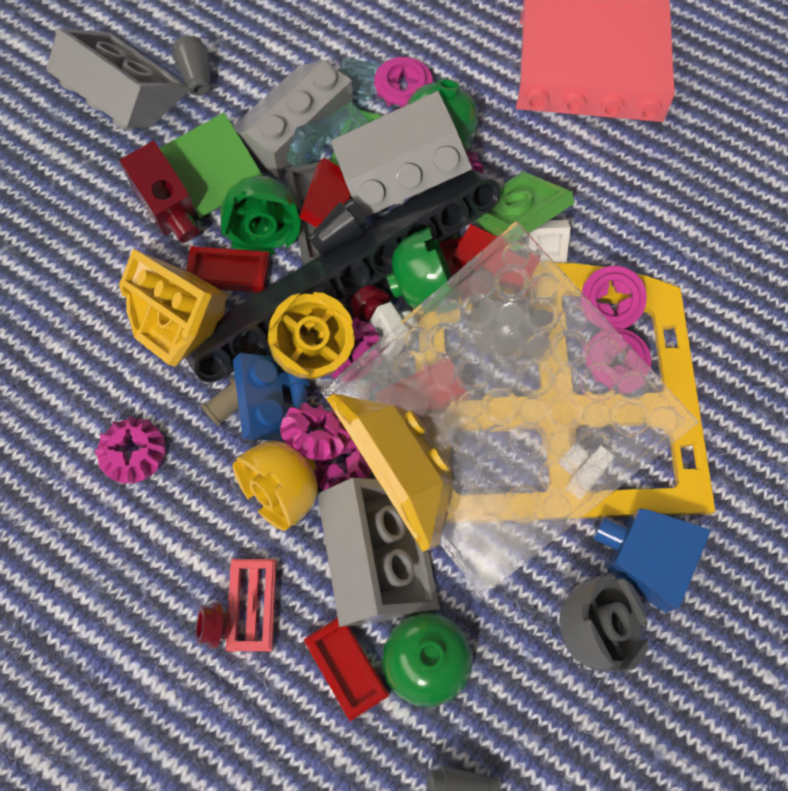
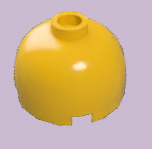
(310, 335)
(279, 481)

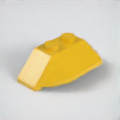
(169, 306)
(401, 462)

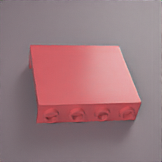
(597, 58)

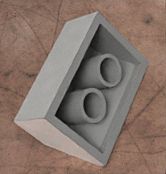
(113, 77)
(301, 98)
(400, 154)
(373, 556)

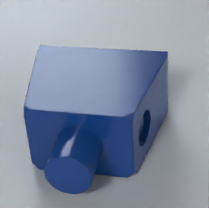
(654, 554)

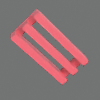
(250, 643)

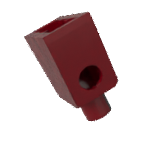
(161, 191)

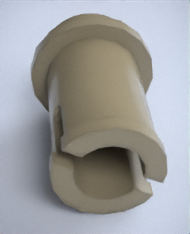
(222, 404)

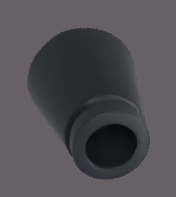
(339, 227)

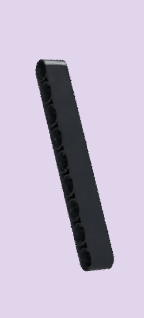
(460, 199)

